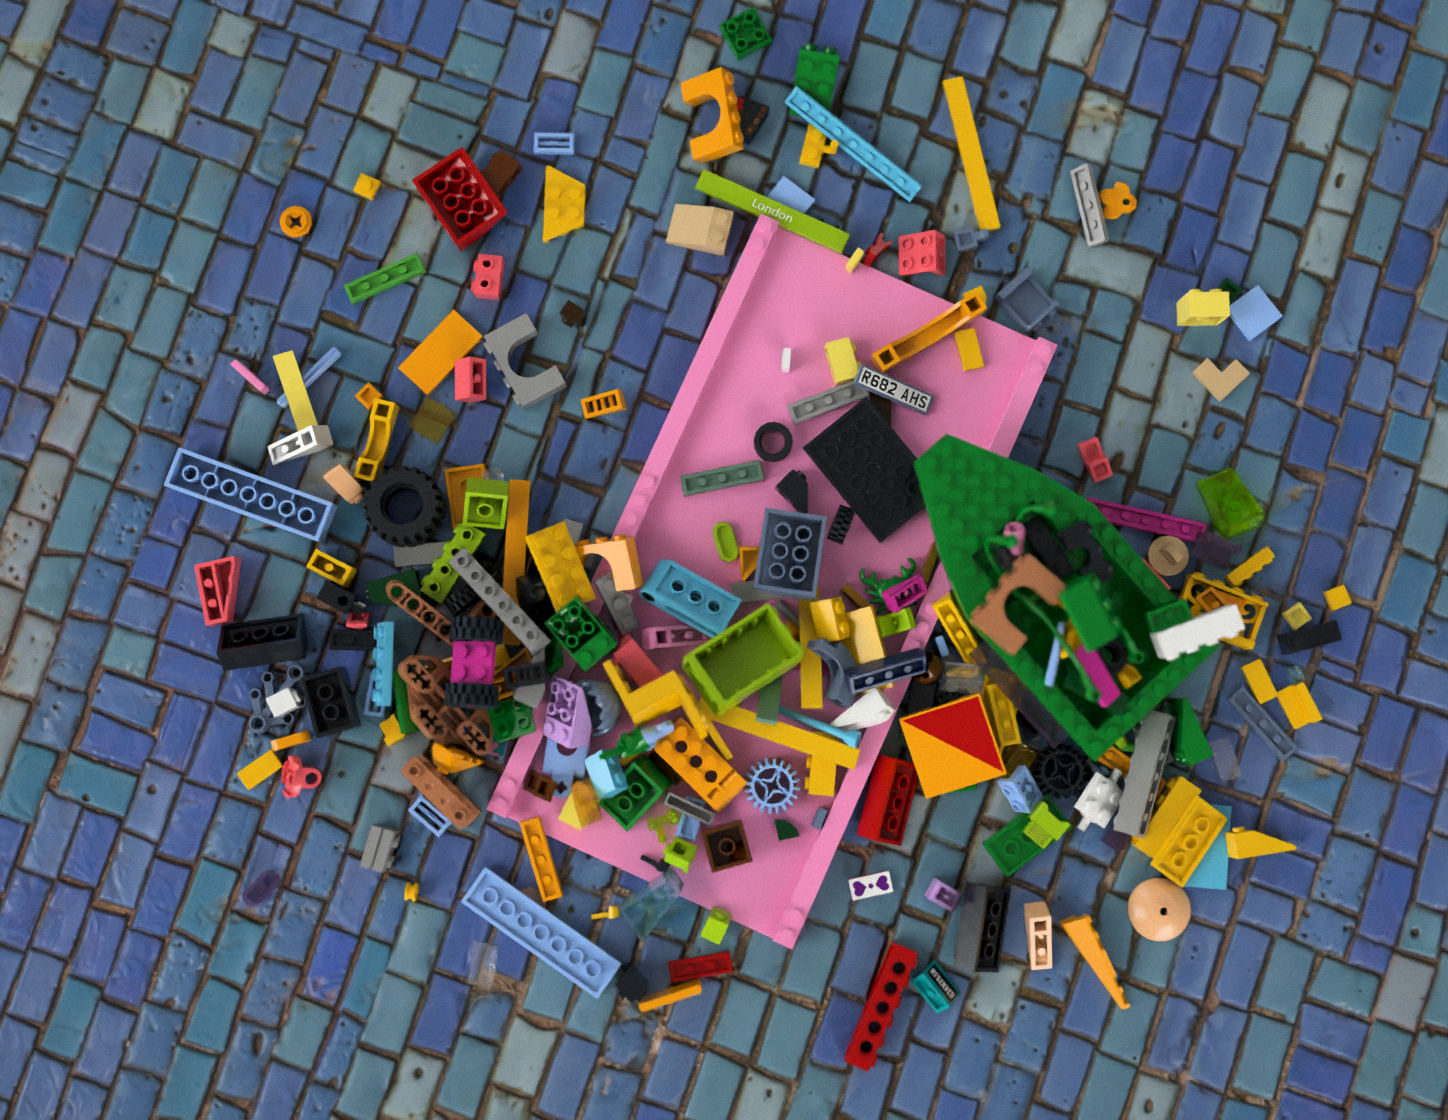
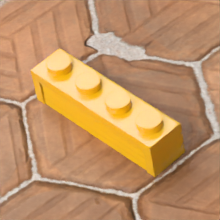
(1248, 567)

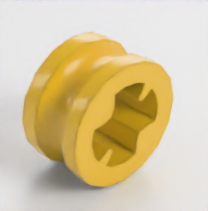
(411, 891)

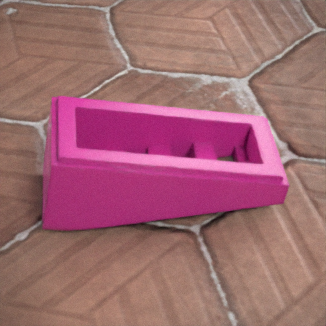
(892, 595)

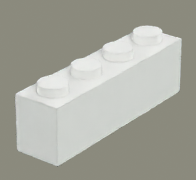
(1200, 630)

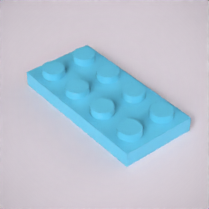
(384, 657)

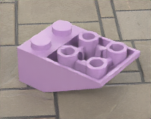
(567, 715)

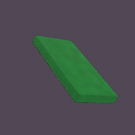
(1012, 847)

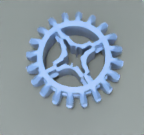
(755, 778)

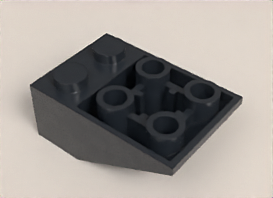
(535, 600)

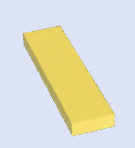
(295, 390)

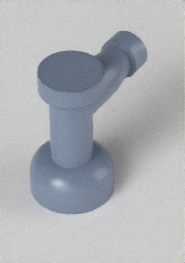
(1093, 768)

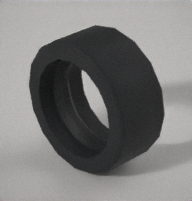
(777, 427)

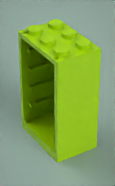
(742, 659)

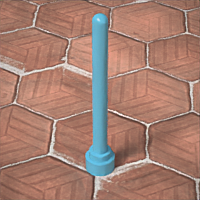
(852, 737)

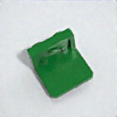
(511, 720)

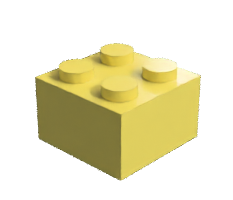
(1203, 308)

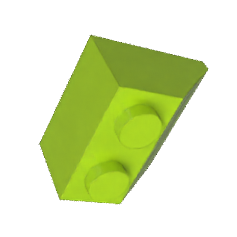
(485, 503)

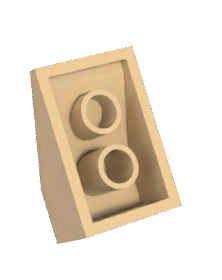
(700, 228)

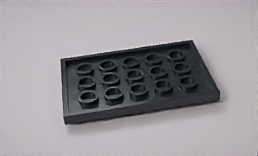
(869, 468)

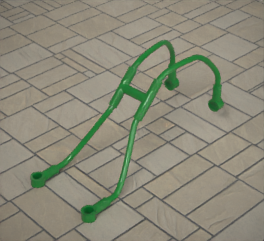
(1011, 541)

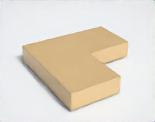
(1219, 382)

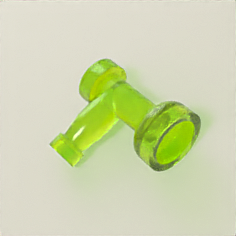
(656, 824)

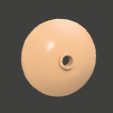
(1145, 908)

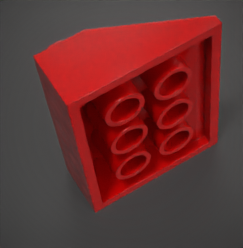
(460, 198)

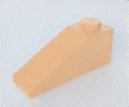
(345, 484)
(1038, 935)

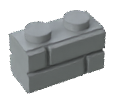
(379, 848)

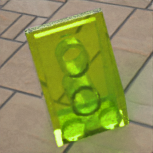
(1230, 504)

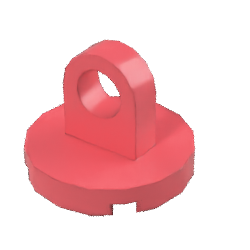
(294, 776)

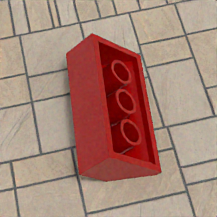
(888, 800)

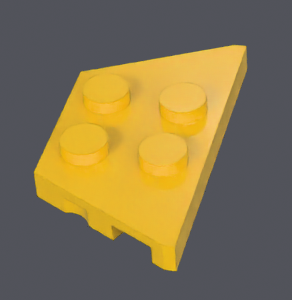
(562, 204)

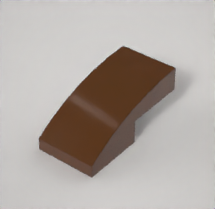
(540, 785)

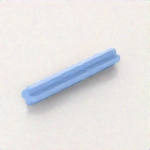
(314, 372)

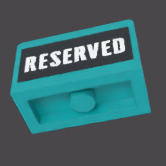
(936, 987)

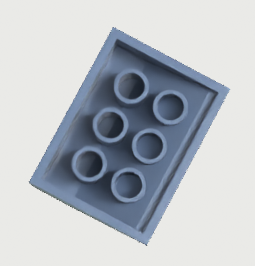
(790, 554)

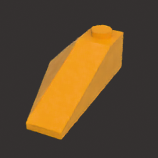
(453, 758)

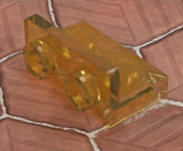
(1016, 755)

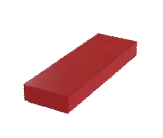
(700, 966)

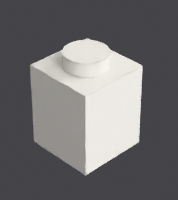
(284, 702)

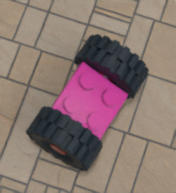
(473, 662)

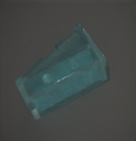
(650, 902)

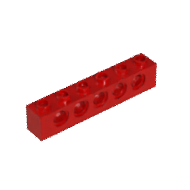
(867, 1058)

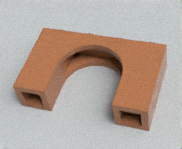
(991, 616)

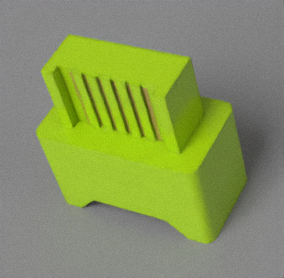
(1044, 826)

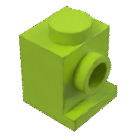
(680, 853)

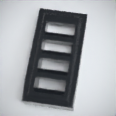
(544, 670)

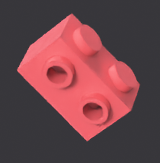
(489, 277)
(470, 379)

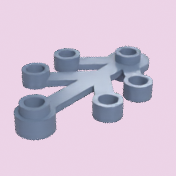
(269, 691)

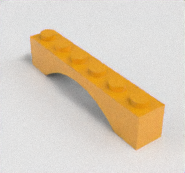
(930, 333)

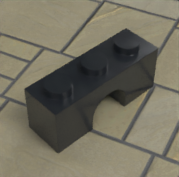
(1079, 535)

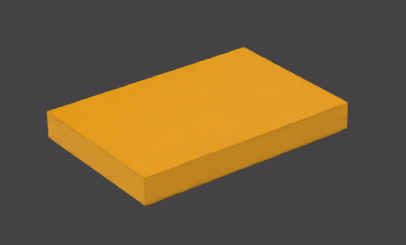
(456, 487)
(670, 995)

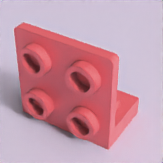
(922, 253)

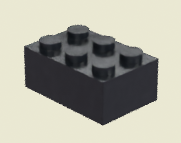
(330, 702)

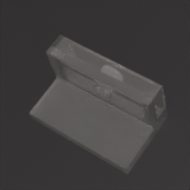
(483, 964)

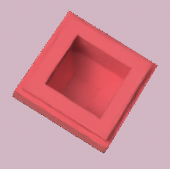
(358, 622)

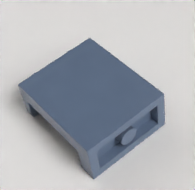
(1026, 301)

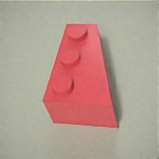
(218, 589)
(635, 661)

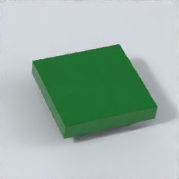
(745, 33)

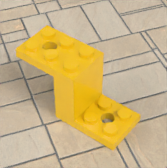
(657, 698)

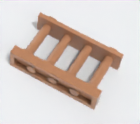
(441, 791)

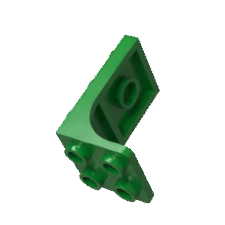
(817, 73)

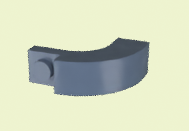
(837, 659)

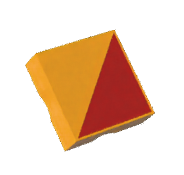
(952, 745)

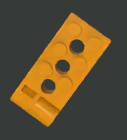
(715, 793)

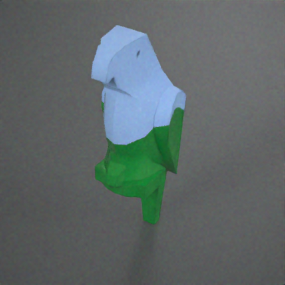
(639, 740)

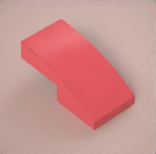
(1094, 459)

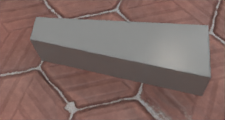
(688, 808)

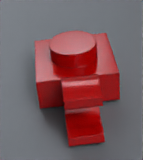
(874, 252)

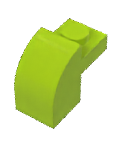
(896, 622)

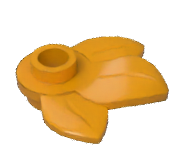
(1114, 201)

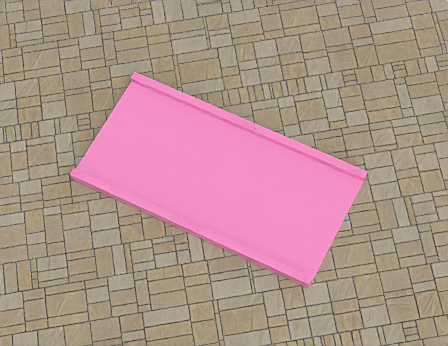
(777, 299)

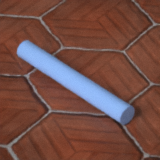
(1054, 659)

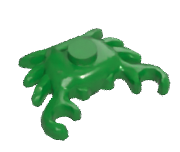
(886, 584)

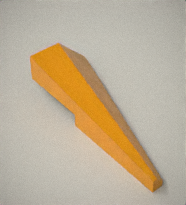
(1088, 943)

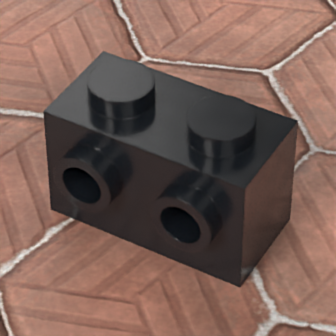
(631, 984)

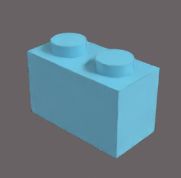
(606, 775)

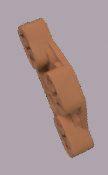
(447, 718)

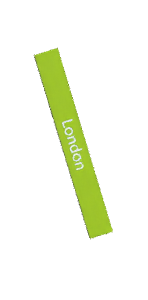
(758, 204)

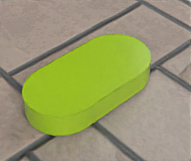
(725, 542)

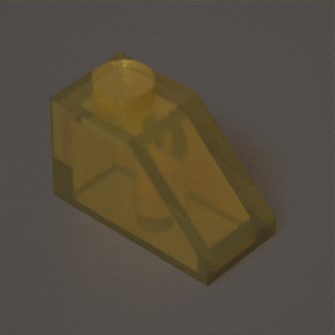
(586, 802)

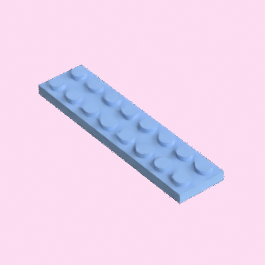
(541, 932)

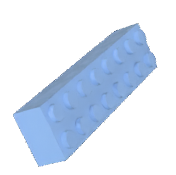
(251, 495)

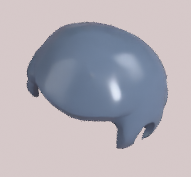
(602, 705)

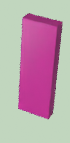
(1099, 675)

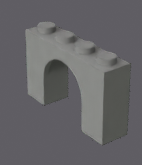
(527, 389)

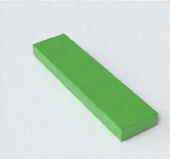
(384, 278)

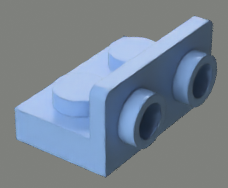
(1021, 790)

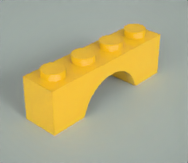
(381, 428)

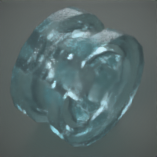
(1294, 673)

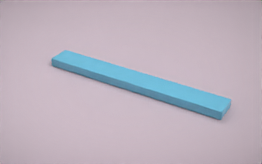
(853, 143)

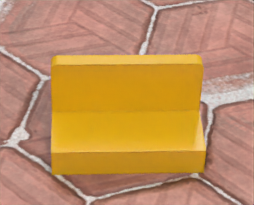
(1298, 705)

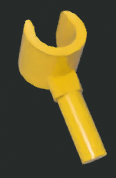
(612, 913)

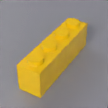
(1166, 814)

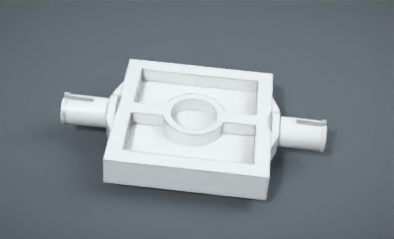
(1099, 800)

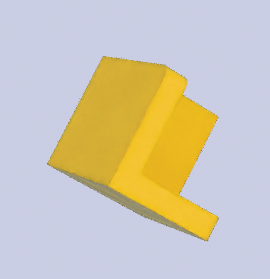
(392, 730)

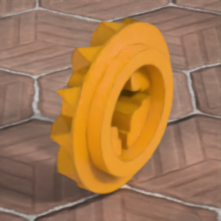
(295, 212)

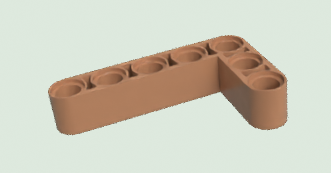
(423, 607)

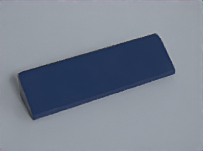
(885, 670)

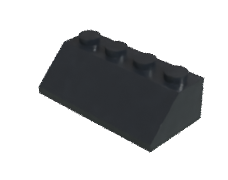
(262, 642)
(982, 927)

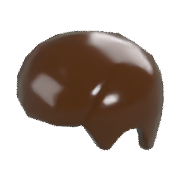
(934, 669)

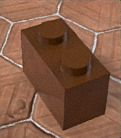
(501, 172)

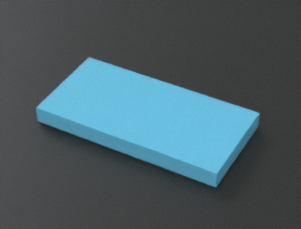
(1214, 865)

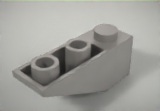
(531, 694)

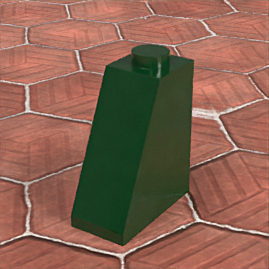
(377, 588)

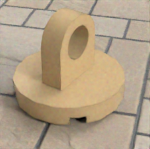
(1167, 555)

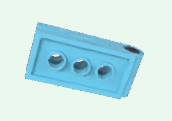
(661, 592)

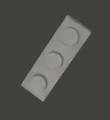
(616, 604)

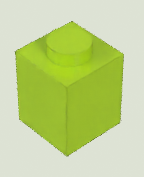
(716, 925)

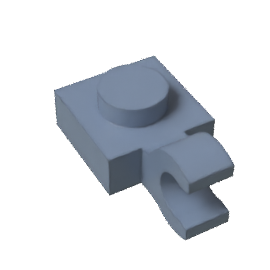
(967, 239)

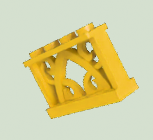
(1254, 600)

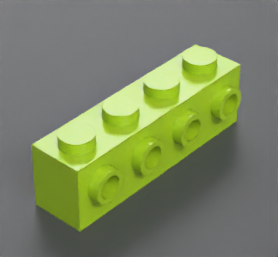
(444, 576)

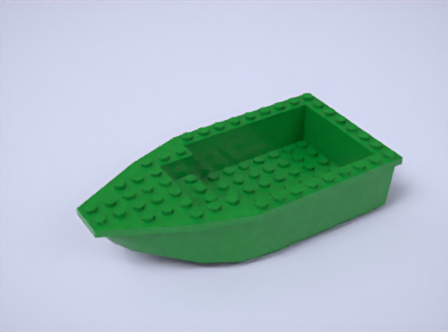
(975, 497)

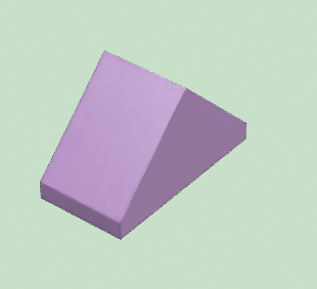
(943, 894)

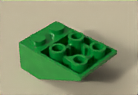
(582, 633)

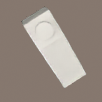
(302, 443)
(866, 712)

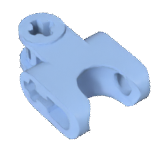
(564, 767)

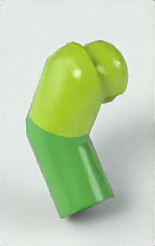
(1123, 745)

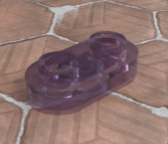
(262, 887)

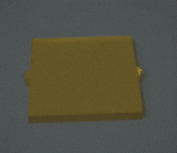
(432, 420)

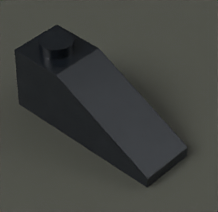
(1047, 548)
(1309, 637)

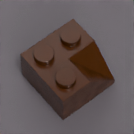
(726, 845)

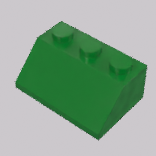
(1090, 611)
(401, 697)

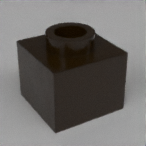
(572, 314)

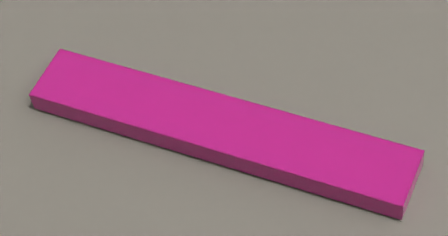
(1149, 521)

